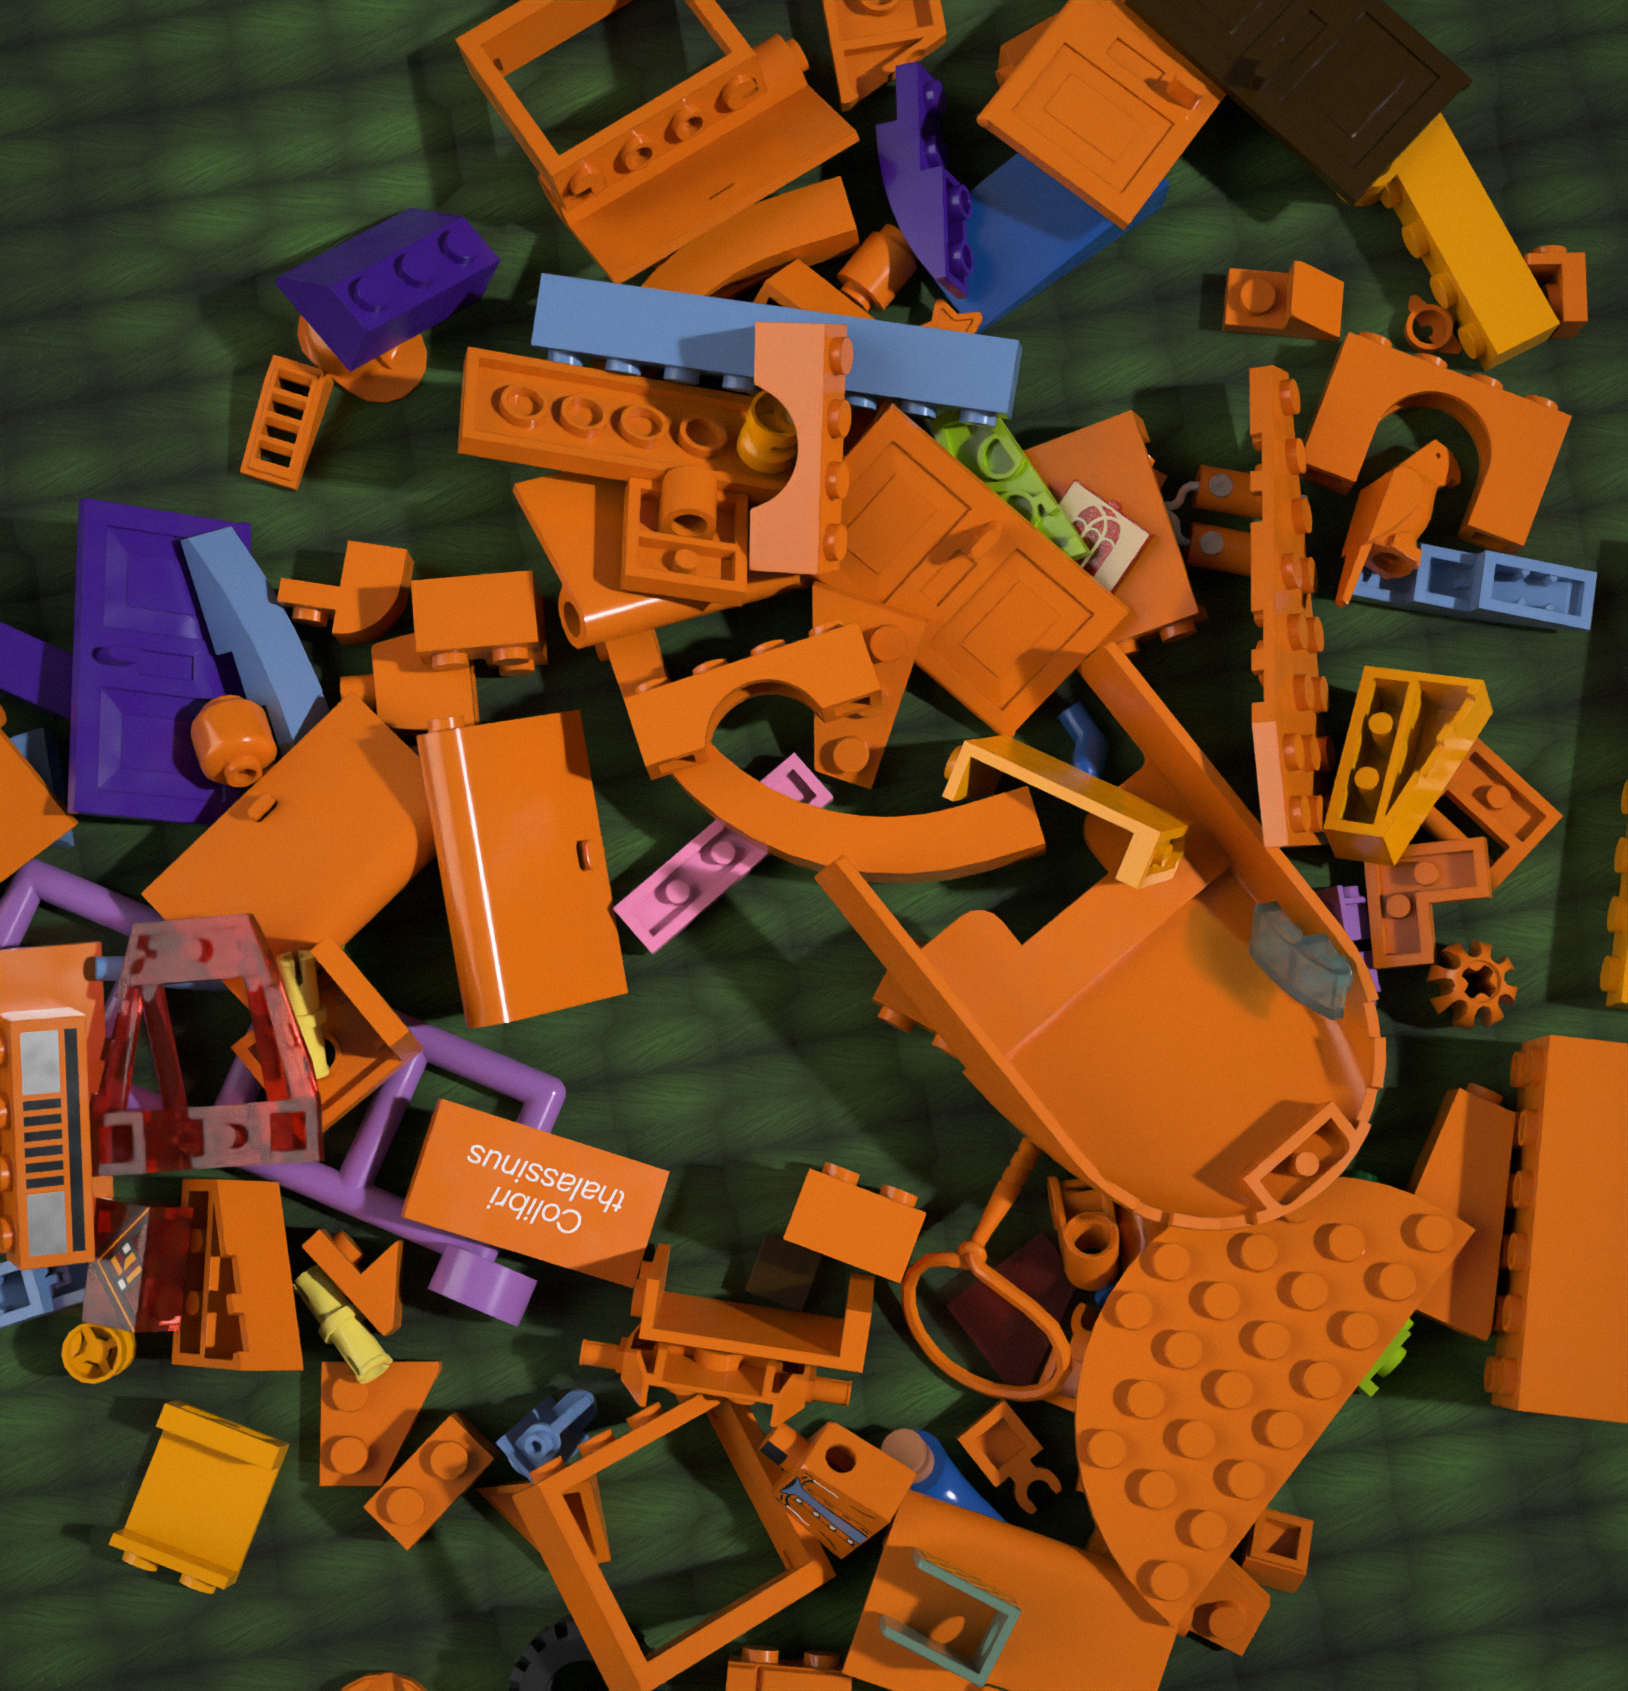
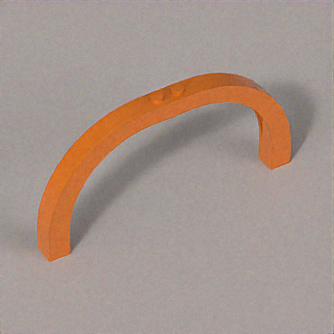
(909, 849)

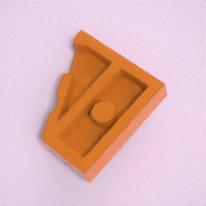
(369, 1421)

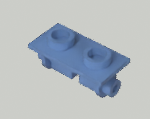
(549, 1431)

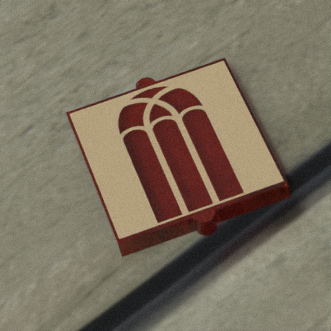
(1107, 532)

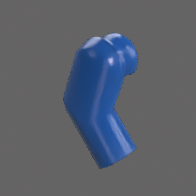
(1090, 742)

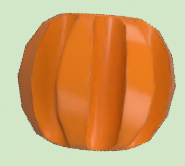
(1490, 984)

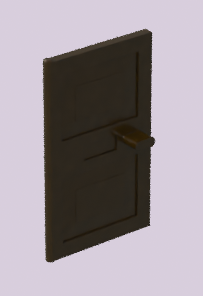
(1324, 77)

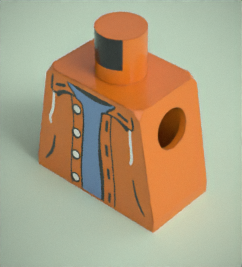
(836, 1484)

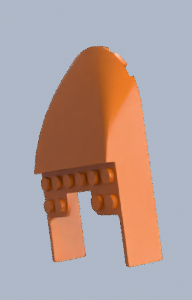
(1136, 1018)

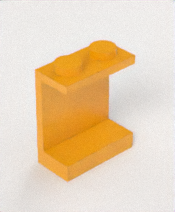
(201, 1497)

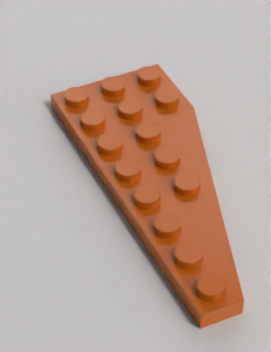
(1289, 725)

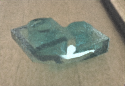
(1300, 965)

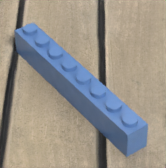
(716, 338)

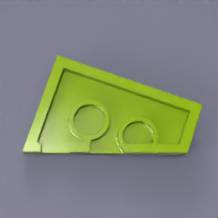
(1006, 469)

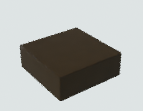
(783, 1272)

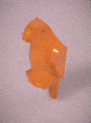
(1394, 515)

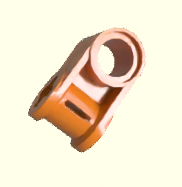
(1083, 1222)

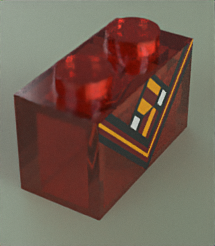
(138, 1265)

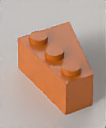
(237, 1280)

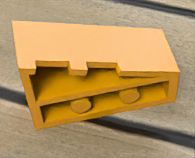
(1399, 757)

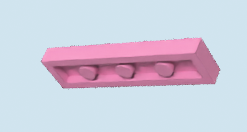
(708, 866)

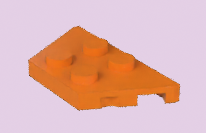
(874, 38)

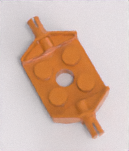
(714, 1372)

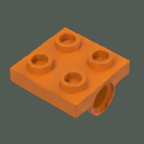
(685, 537)

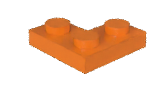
(1404, 894)

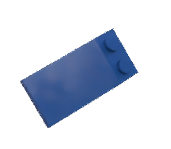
(1028, 236)

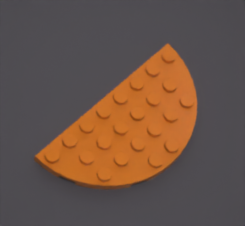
(1231, 1364)

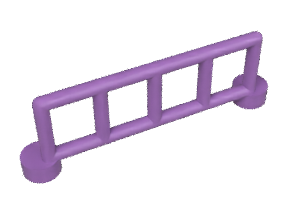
(467, 1265)

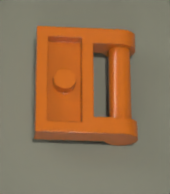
(1499, 805)

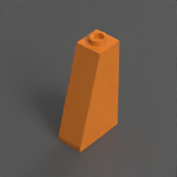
(1467, 1173)

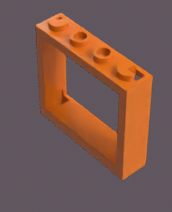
(636, 139)
(584, 1585)

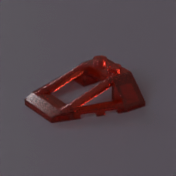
(206, 1136)

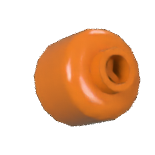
(233, 741)

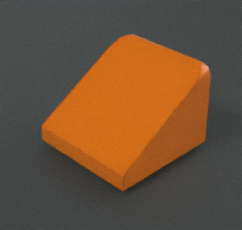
(1277, 1550)

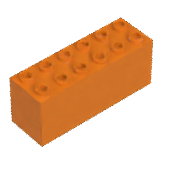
(1565, 1235)

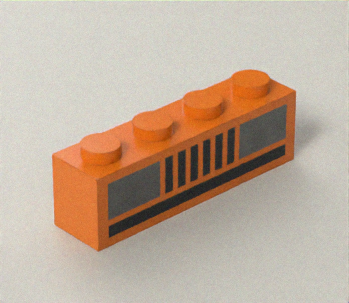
(45, 1139)

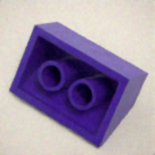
(391, 283)

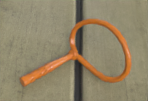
(972, 1256)

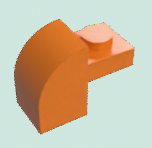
(366, 603)

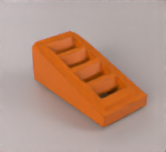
(271, 396)

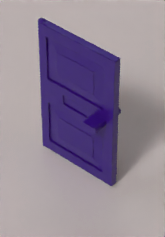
(142, 668)

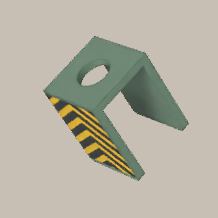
(976, 1669)

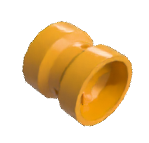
(768, 436)
(87, 1355)

